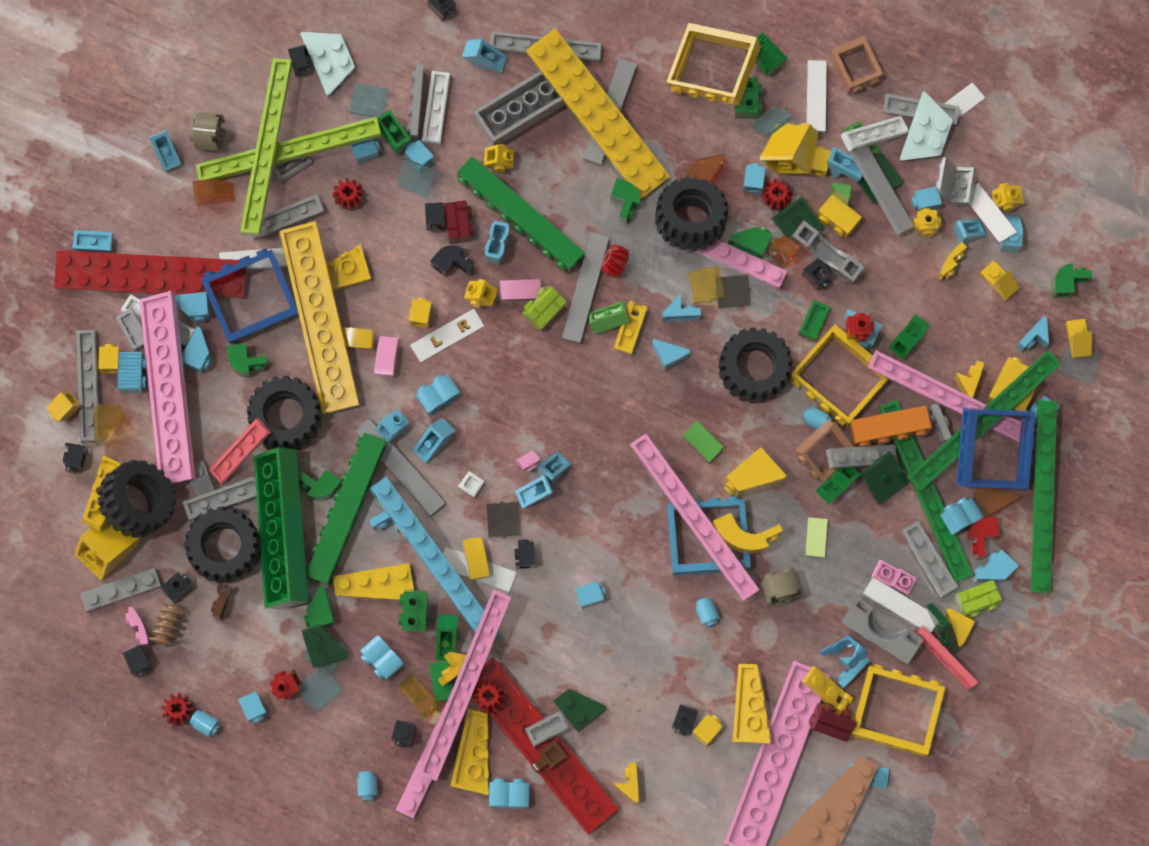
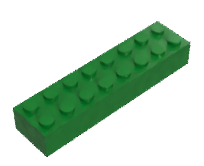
(280, 528)

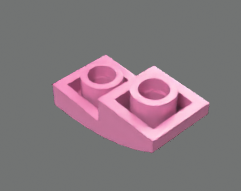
(519, 289)
(386, 356)
(528, 461)
(893, 577)
(136, 622)

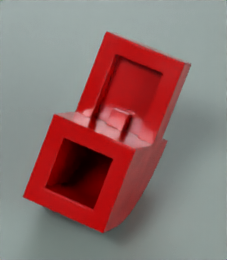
(979, 531)

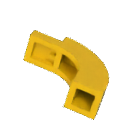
(743, 541)

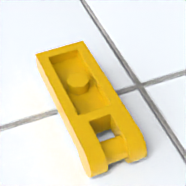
(629, 332)
(826, 689)

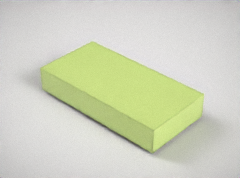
(816, 537)

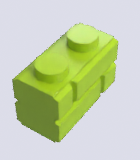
(544, 307)
(978, 599)

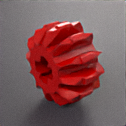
(783, 191)
(355, 194)
(615, 260)
(482, 700)
(177, 702)

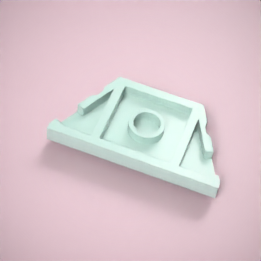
(329, 58)
(927, 131)

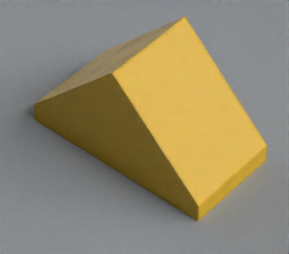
(960, 624)

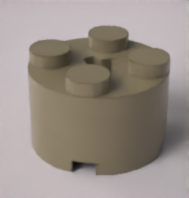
(208, 131)
(782, 588)

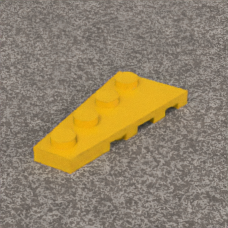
(348, 269)
(92, 515)
(375, 583)
(751, 715)
(471, 762)

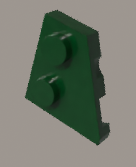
(943, 627)
(322, 647)
(578, 708)

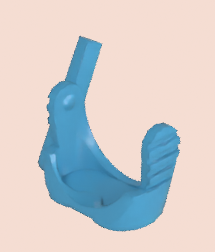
(859, 652)

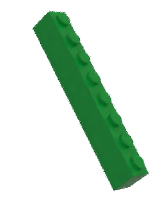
(520, 215)
(346, 509)

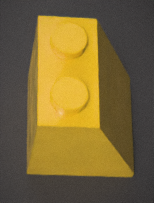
(791, 149)
(754, 476)
(104, 549)

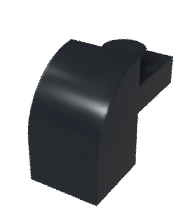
(449, 257)

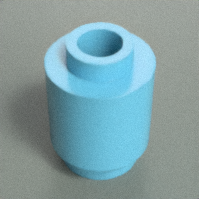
(815, 417)
(707, 612)
(205, 723)
(367, 785)

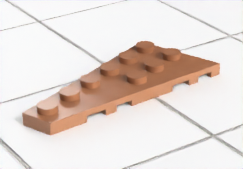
(832, 814)

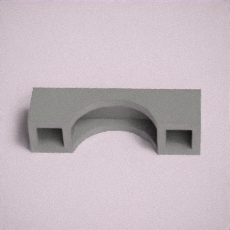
(832, 257)
(900, 644)

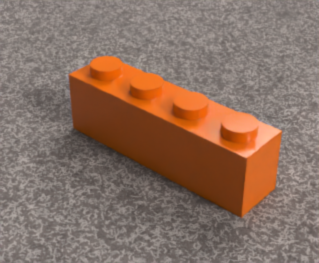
(890, 426)

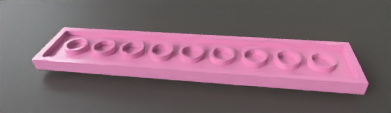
(167, 387)
(774, 762)

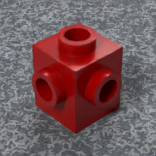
(859, 327)
(285, 684)

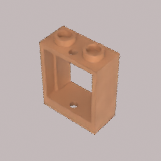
(851, 48)
(836, 435)

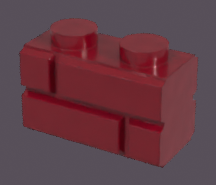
(457, 222)
(832, 722)

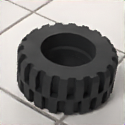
(691, 193)
(759, 341)
(289, 389)
(120, 511)
(211, 522)

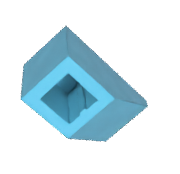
(997, 569)

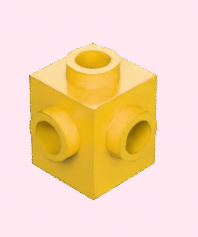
(499, 158)
(1008, 197)
(926, 228)
(480, 293)

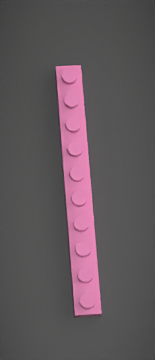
(938, 392)
(694, 517)
(464, 685)

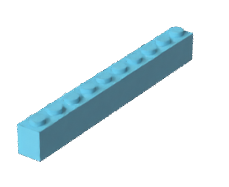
(429, 553)

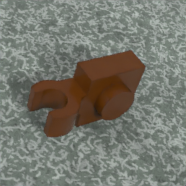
(219, 606)
(550, 756)

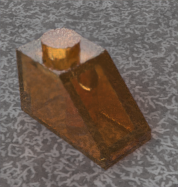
(706, 167)
(213, 192)
(783, 250)
(993, 500)

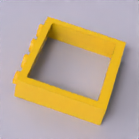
(720, 37)
(858, 352)
(885, 740)

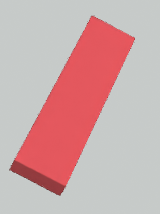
(240, 451)
(946, 659)

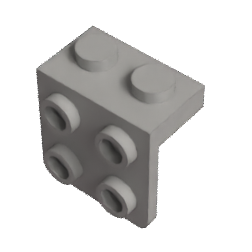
(955, 183)

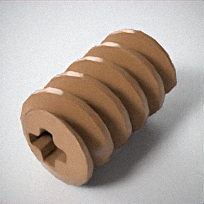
(167, 624)

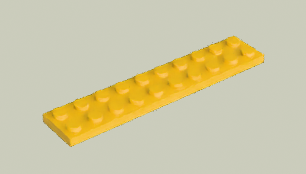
(597, 112)
(319, 318)

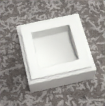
(471, 484)

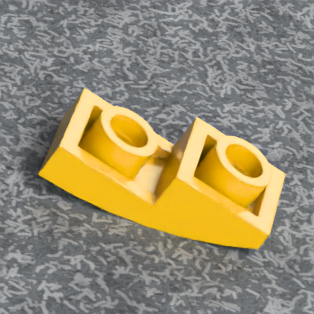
(949, 266)
(358, 337)
(475, 557)

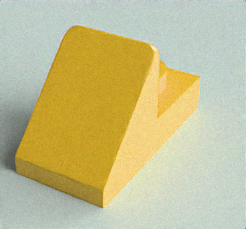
(999, 280)
(1079, 338)
(968, 384)
(456, 661)
(630, 789)

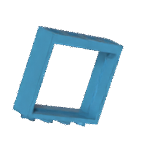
(710, 567)

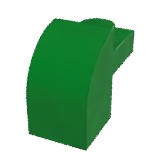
(627, 195)
(1065, 278)
(909, 336)
(241, 362)
(837, 484)
(322, 489)

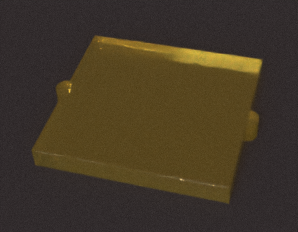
(706, 284)

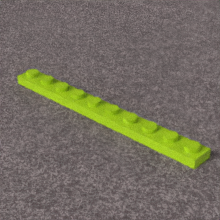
(266, 147)
(293, 149)

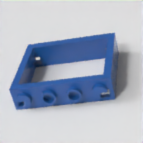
(244, 262)
(967, 444)

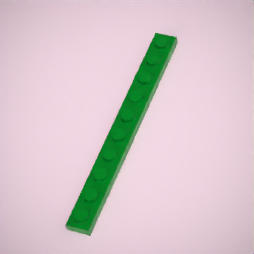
(1005, 399)
(1043, 497)
(931, 505)

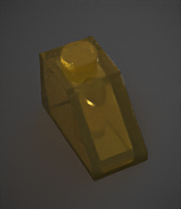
(106, 420)
(418, 697)

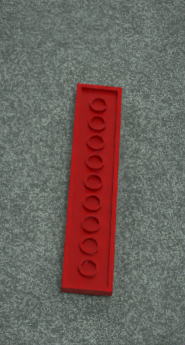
(144, 274)
(567, 779)

